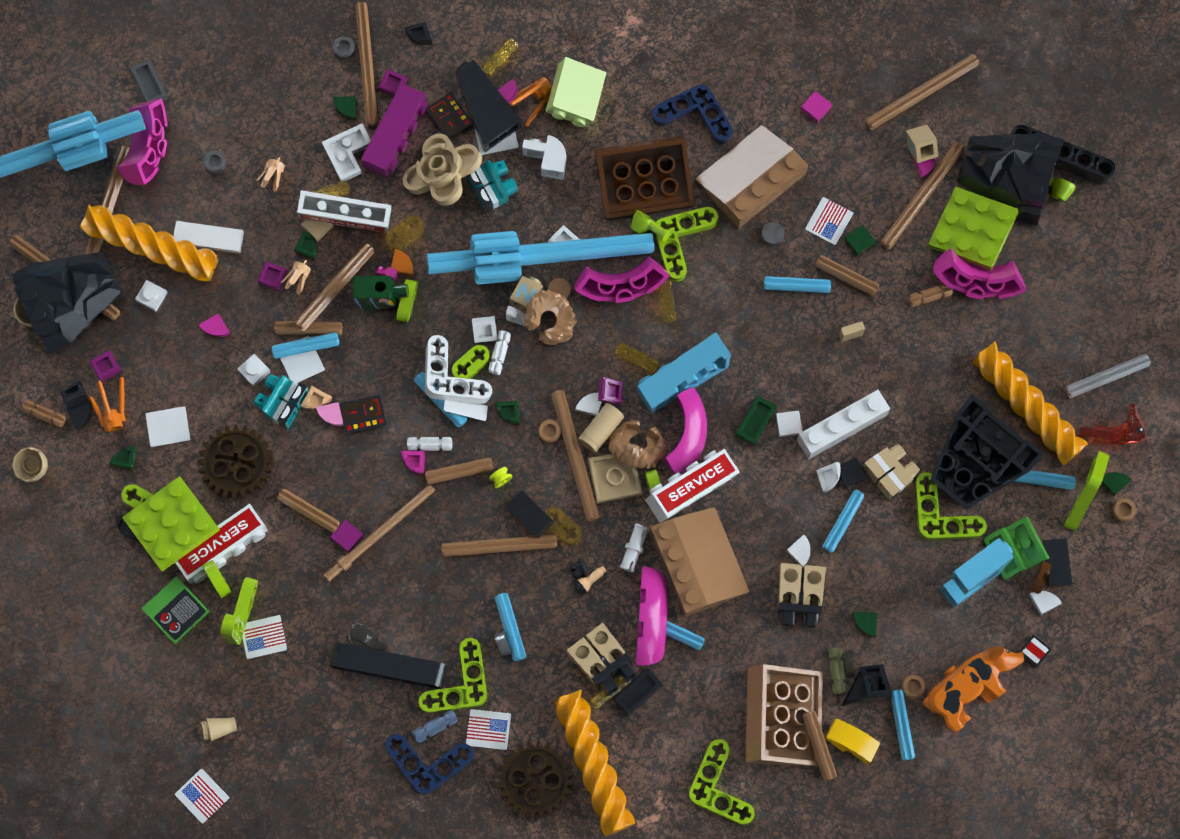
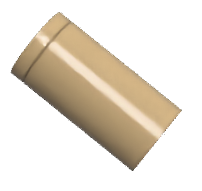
(601, 428)

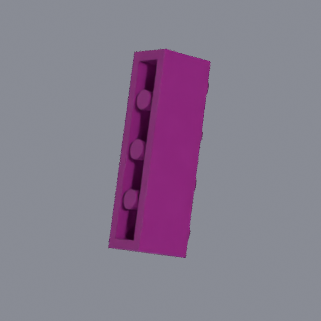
(394, 130)

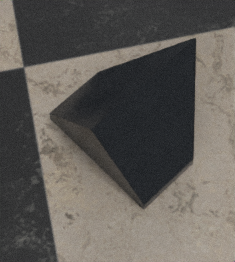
(869, 686)

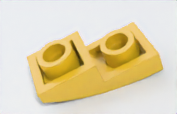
(852, 739)

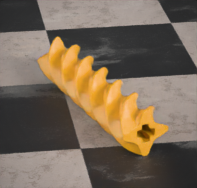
(142, 240)
(1029, 403)
(592, 759)

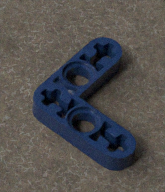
(695, 104)
(431, 771)

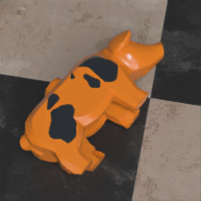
(969, 680)

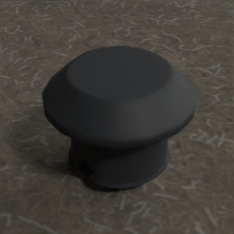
(579, 568)

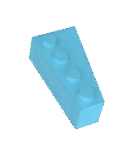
(684, 373)

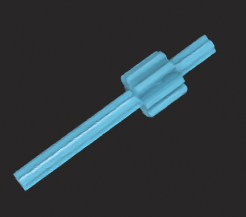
(73, 142)
(499, 255)

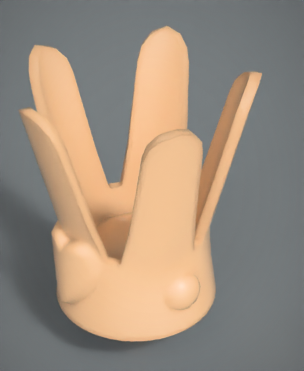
(272, 167)
(299, 270)

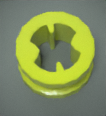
(500, 477)

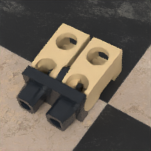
(800, 601)
(604, 668)

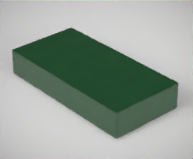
(755, 421)

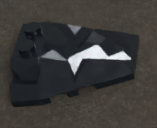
(1012, 170)
(65, 296)
(981, 456)

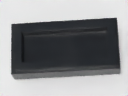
(530, 514)
(1059, 559)
(637, 692)

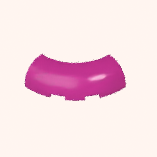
(146, 145)
(977, 281)
(621, 286)
(694, 434)
(653, 614)

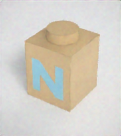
(922, 143)
(524, 291)

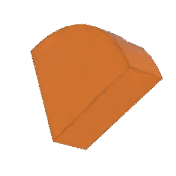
(402, 263)

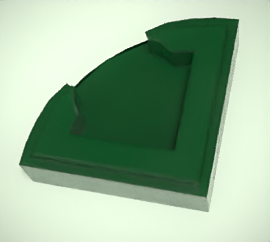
(346, 106)
(306, 246)
(509, 411)
(125, 458)
(1115, 482)
(866, 622)

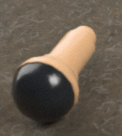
(583, 584)

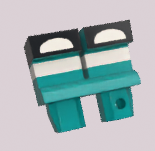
(488, 186)
(283, 401)

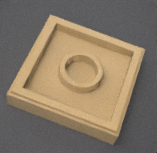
(613, 479)

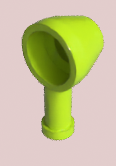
(1061, 189)
(642, 223)

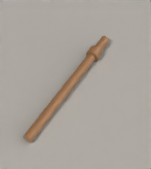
(344, 562)

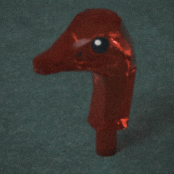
(1130, 432)

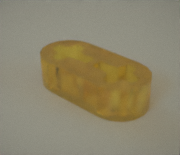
(401, 229)
(566, 522)

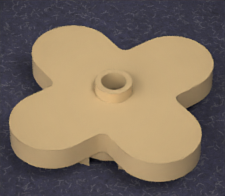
(442, 169)

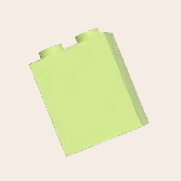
(575, 92)

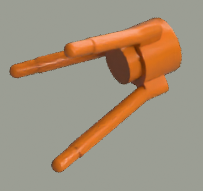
(538, 89)
(110, 419)

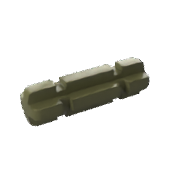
(837, 670)

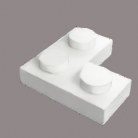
(341, 151)

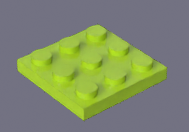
(973, 228)
(171, 523)

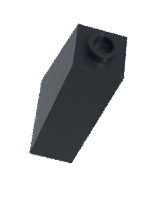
(488, 109)

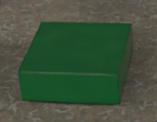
(860, 240)

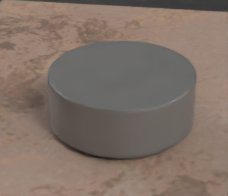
(344, 48)
(214, 162)
(772, 234)
(502, 643)

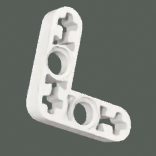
(441, 379)

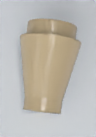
(217, 727)

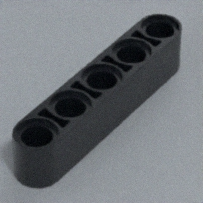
(1075, 153)
(388, 665)

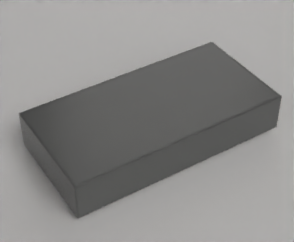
(148, 81)

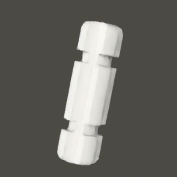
(499, 352)
(429, 443)

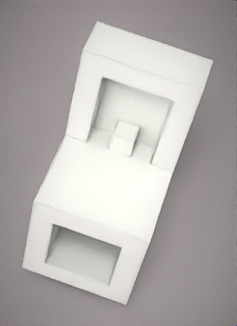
(551, 152)

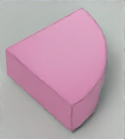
(331, 414)

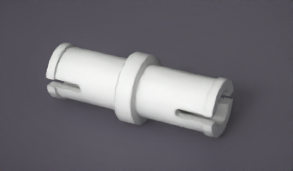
(634, 548)

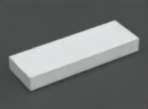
(210, 236)

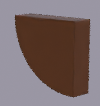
(1040, 577)

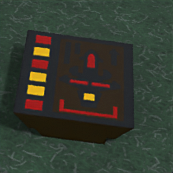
(449, 116)
(362, 413)

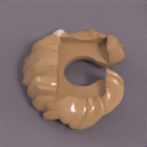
(563, 312)
(632, 454)

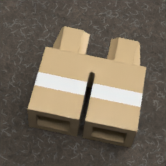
(898, 478)

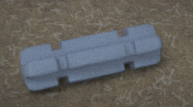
(435, 726)

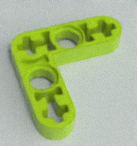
(673, 238)
(1088, 492)
(934, 518)
(234, 625)
(463, 691)
(712, 794)

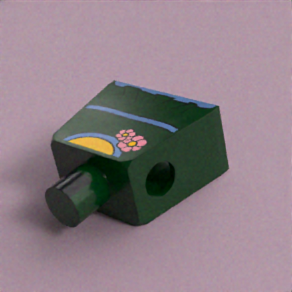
(377, 292)

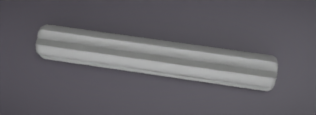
(1107, 376)

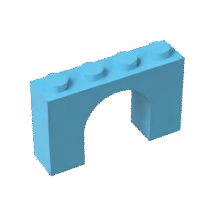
(977, 572)

